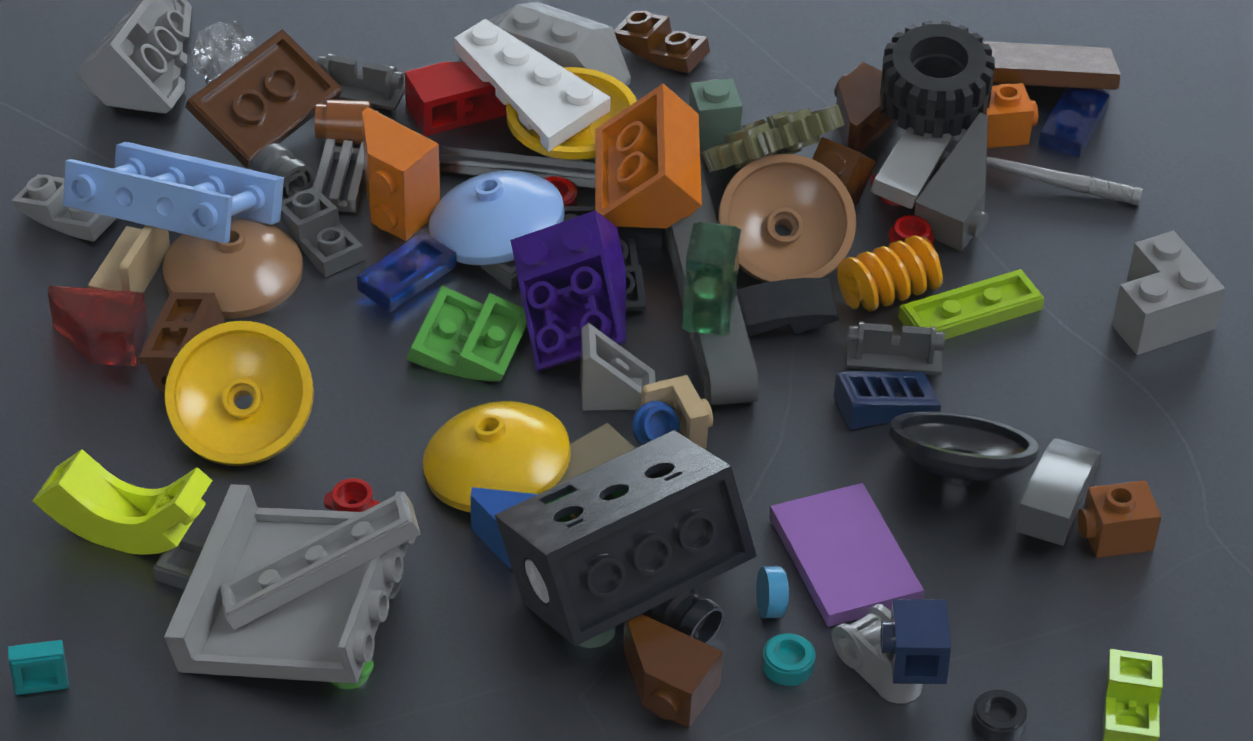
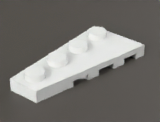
(536, 87)

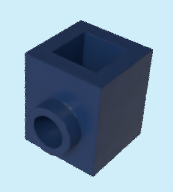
(917, 641)

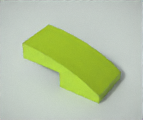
(1132, 696)

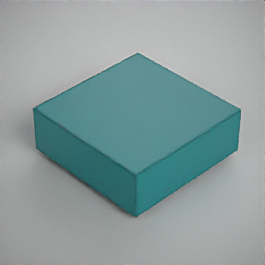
(38, 667)

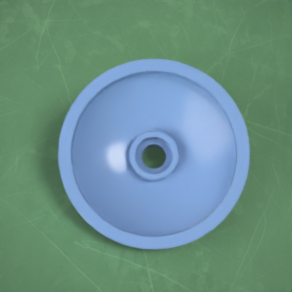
(490, 211)

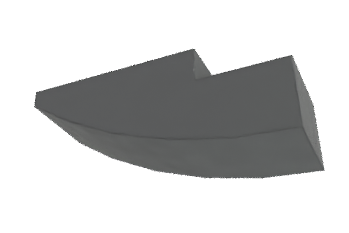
(1057, 491)

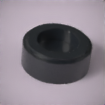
(999, 716)

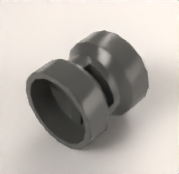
(280, 161)

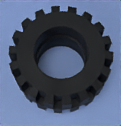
(936, 78)

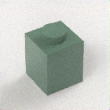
(717, 108)

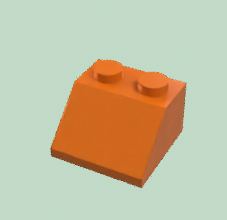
(399, 175)

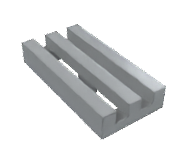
(344, 155)

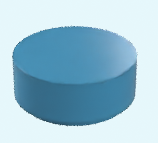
(772, 592)

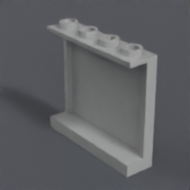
(311, 638)

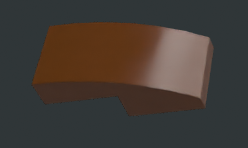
(654, 41)

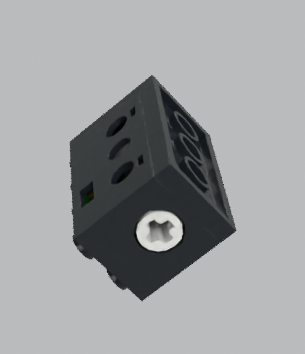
(626, 536)

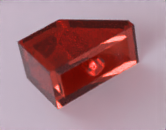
(100, 322)

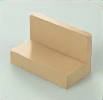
(132, 260)

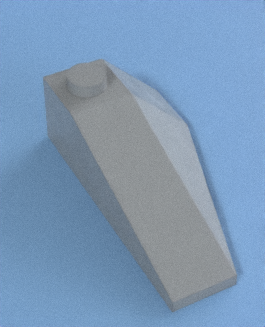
(141, 58)

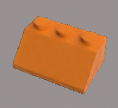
(649, 162)

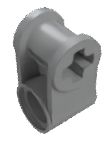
(861, 650)

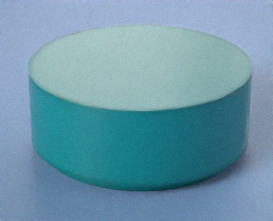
(788, 659)

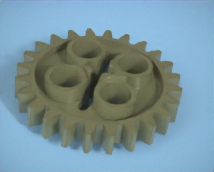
(780, 134)

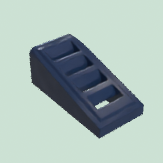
(862, 392)

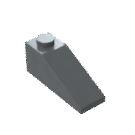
(956, 194)

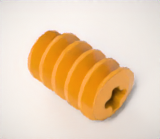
(890, 273)

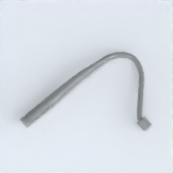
(1070, 181)

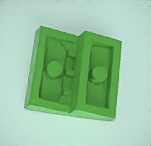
(468, 336)

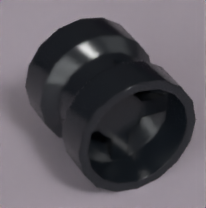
(691, 615)

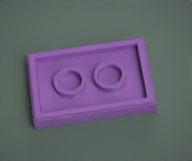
(844, 553)

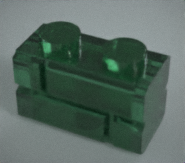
(711, 278)

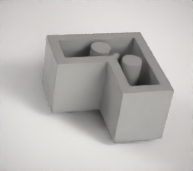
(1166, 295)

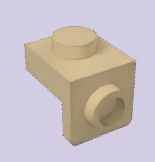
(693, 413)

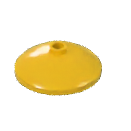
(582, 144)
(221, 368)
(497, 449)

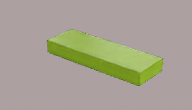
(975, 305)

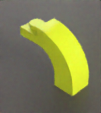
(119, 514)

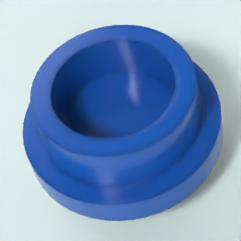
(654, 420)

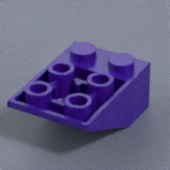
(571, 279)

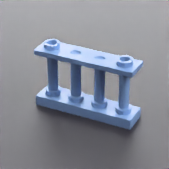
(173, 191)

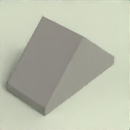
(610, 373)

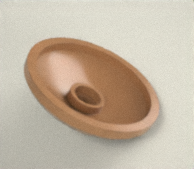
(792, 194)
(246, 274)

